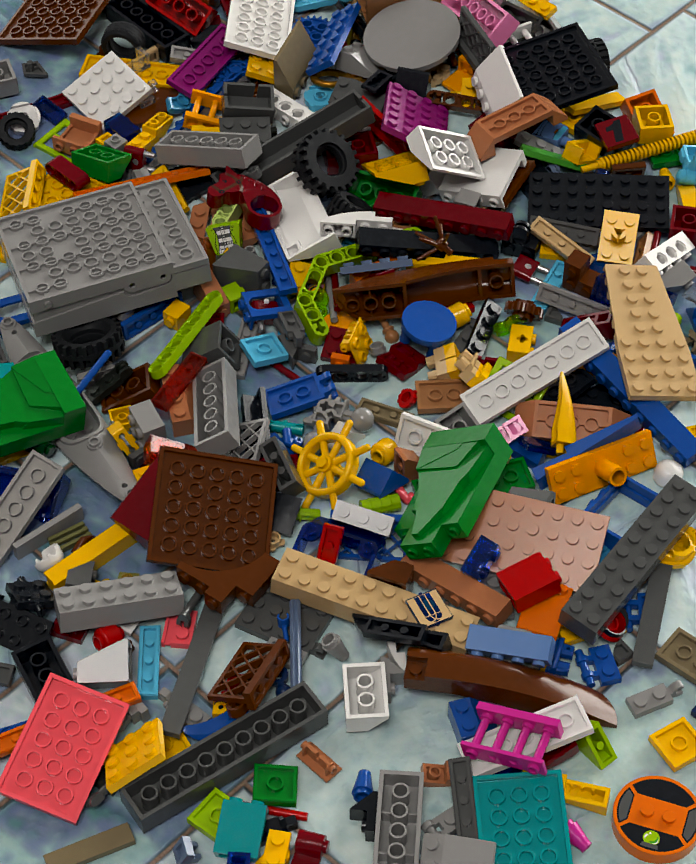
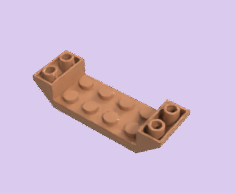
(512, 120)
(540, 415)

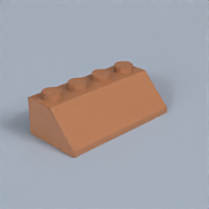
(181, 412)

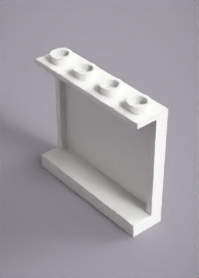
(498, 172)

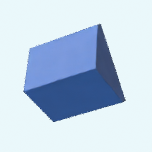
(380, 479)

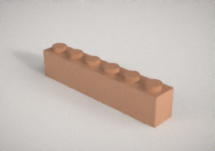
(461, 590)

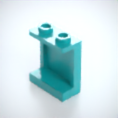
(240, 828)

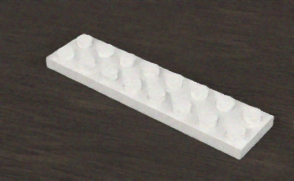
(535, 371)

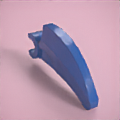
(206, 728)

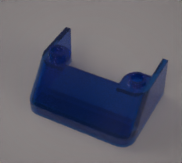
(368, 544)

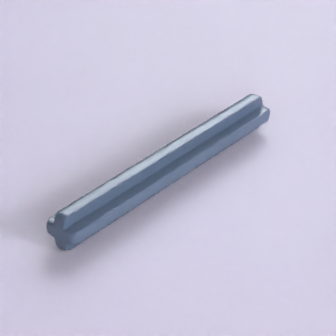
(295, 642)

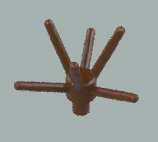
(440, 244)

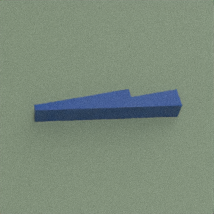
(605, 436)

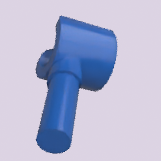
(284, 624)

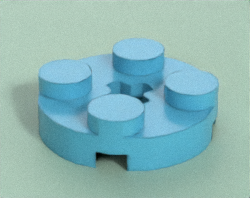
(312, 98)

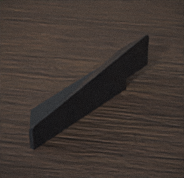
(402, 632)

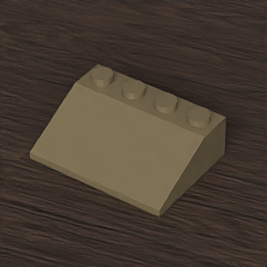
(293, 61)

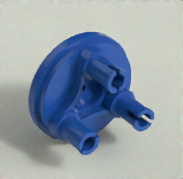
(427, 325)

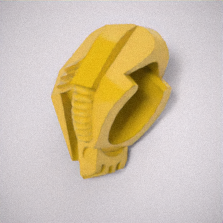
(682, 551)

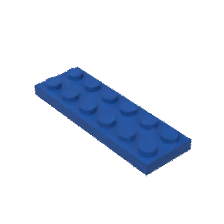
(333, 39)

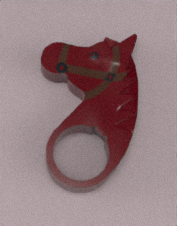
(249, 194)

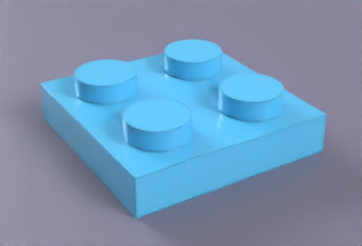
(264, 350)

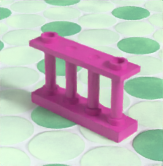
(518, 719)

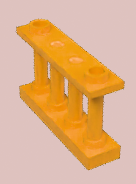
(205, 99)

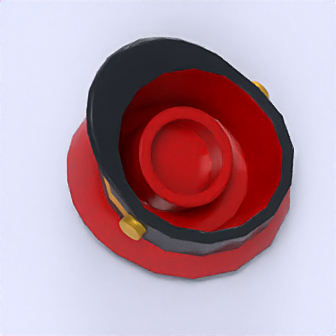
(617, 627)

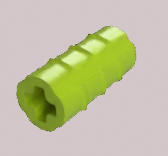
(387, 504)

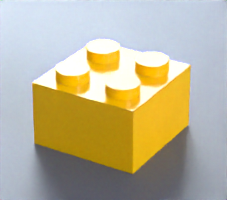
(652, 123)

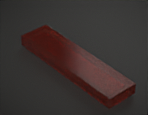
(178, 381)

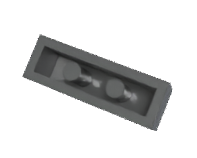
(288, 478)

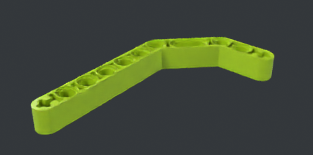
(324, 265)

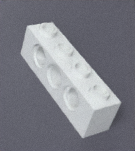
(288, 110)
(668, 253)

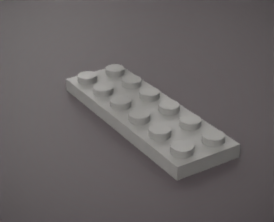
(25, 497)

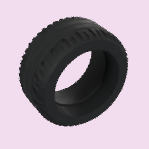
(126, 31)

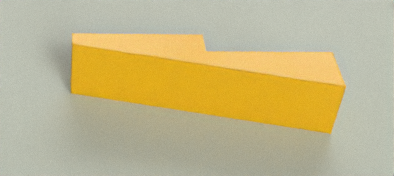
(586, 795)

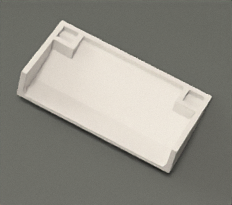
(300, 220)

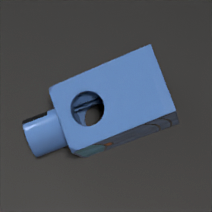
(552, 134)

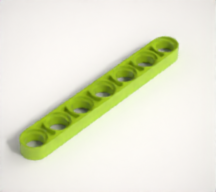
(185, 335)

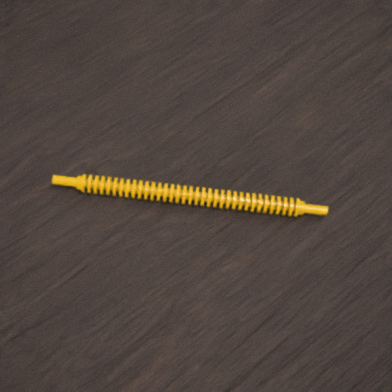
(643, 151)

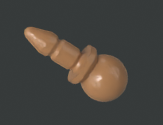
(391, 335)

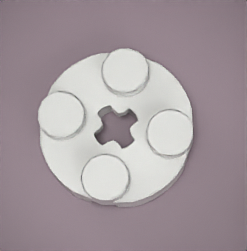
(31, 111)

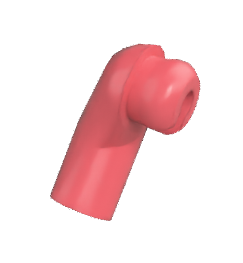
(404, 496)

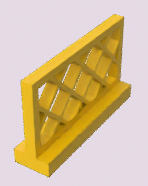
(32, 193)

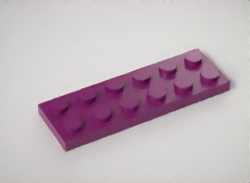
(203, 64)

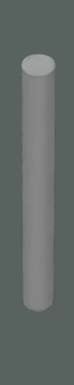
(333, 314)

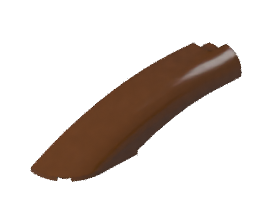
(500, 683)

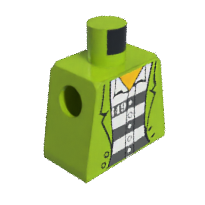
(225, 235)

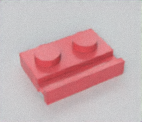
(177, 635)

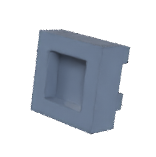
(184, 851)

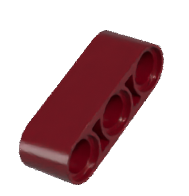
(67, 173)

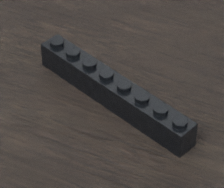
(404, 242)

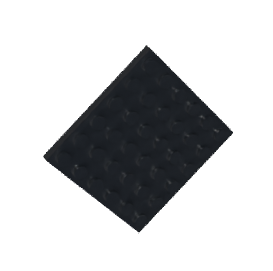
(560, 67)

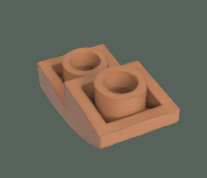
(436, 775)

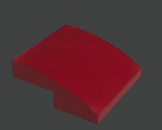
(402, 360)

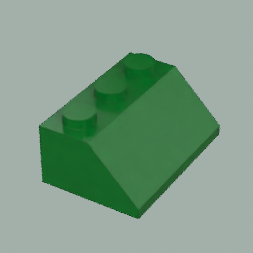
(101, 162)

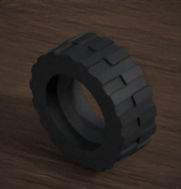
(23, 142)

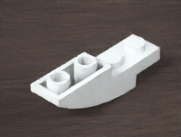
(347, 223)

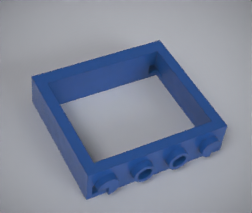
(630, 489)

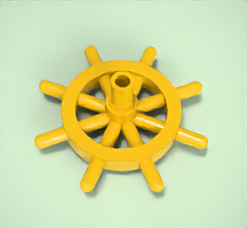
(328, 464)

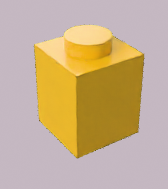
(176, 314)

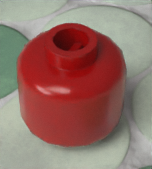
(107, 636)

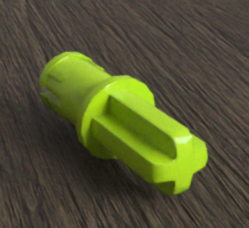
(307, 514)

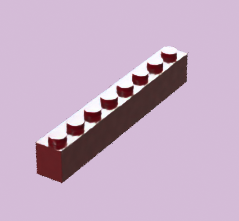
(452, 216)

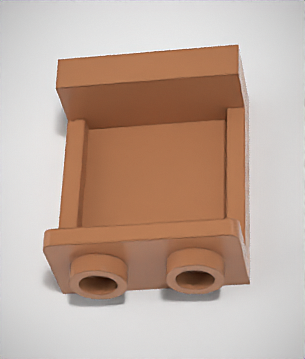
(78, 134)

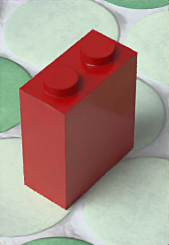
(529, 581)

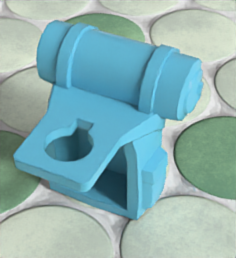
(687, 157)

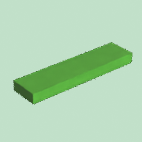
(548, 156)

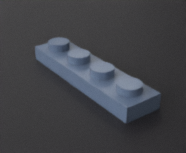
(367, 265)

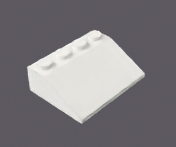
(496, 82)
(445, 152)

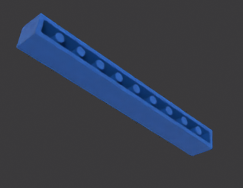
(651, 414)

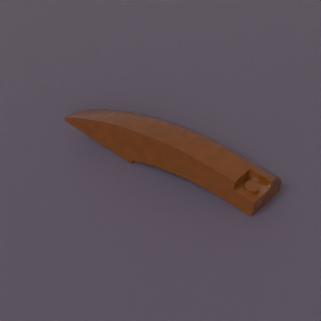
(442, 283)

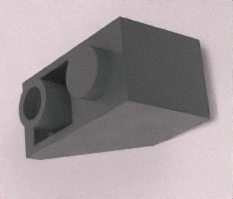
(81, 574)

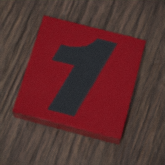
(616, 132)

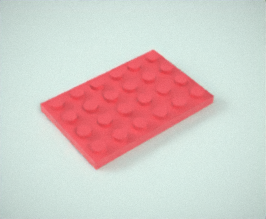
(62, 748)

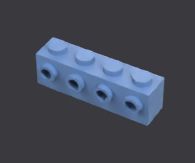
(510, 645)

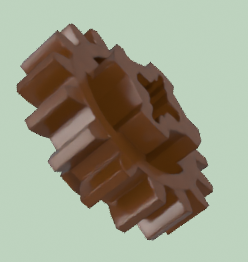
(524, 308)

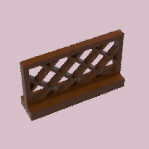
(262, 677)

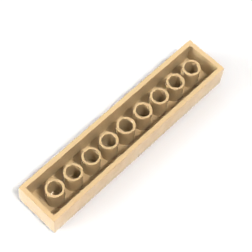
(348, 592)

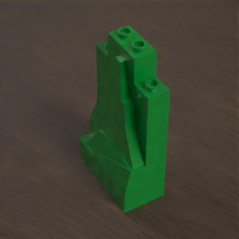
(38, 404)
(454, 484)

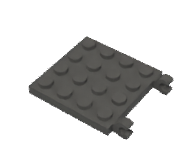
(262, 622)

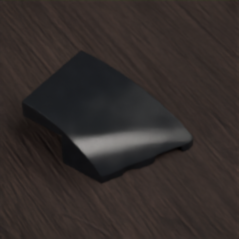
(285, 513)

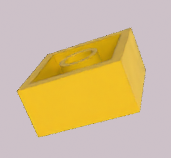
(120, 414)

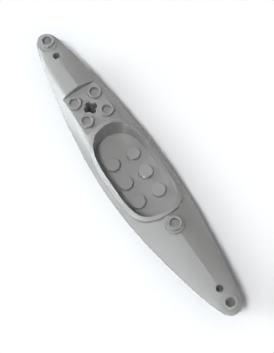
(90, 450)

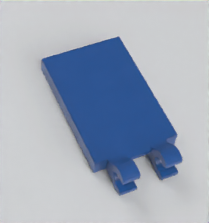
(299, 394)

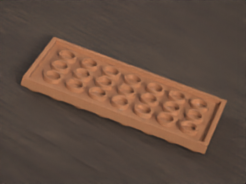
(526, 526)

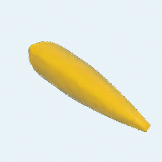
(563, 428)

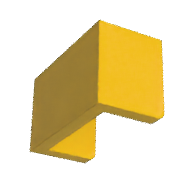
(581, 152)

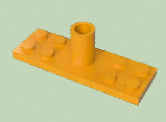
(601, 466)

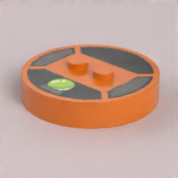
(655, 819)

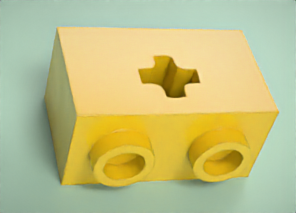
(520, 341)

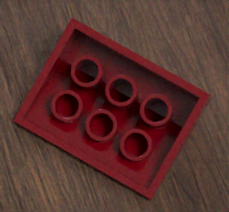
(136, 509)

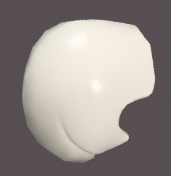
(666, 470)
(50, 557)

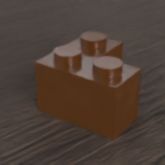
(577, 275)

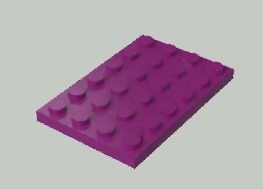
(407, 110)

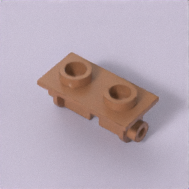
(318, 761)

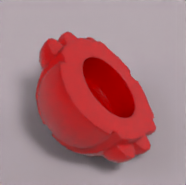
(407, 398)

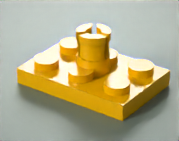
(618, 237)

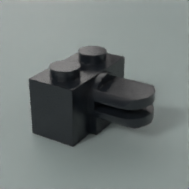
(521, 241)

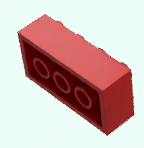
(189, 14)

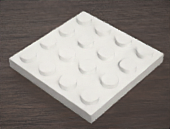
(107, 89)

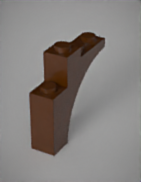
(222, 587)

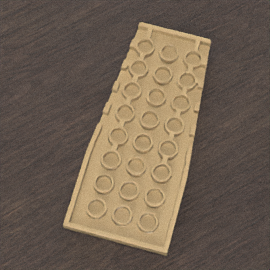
(648, 336)

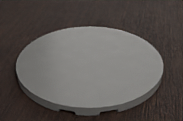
(412, 35)

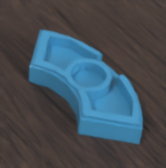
(178, 104)

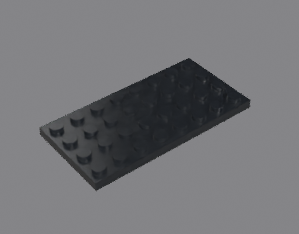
(585, 196)

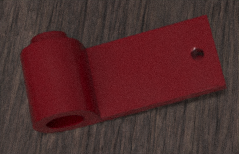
(310, 847)

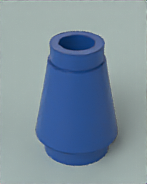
(362, 785)

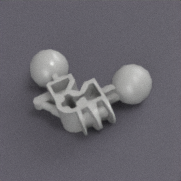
(337, 411)

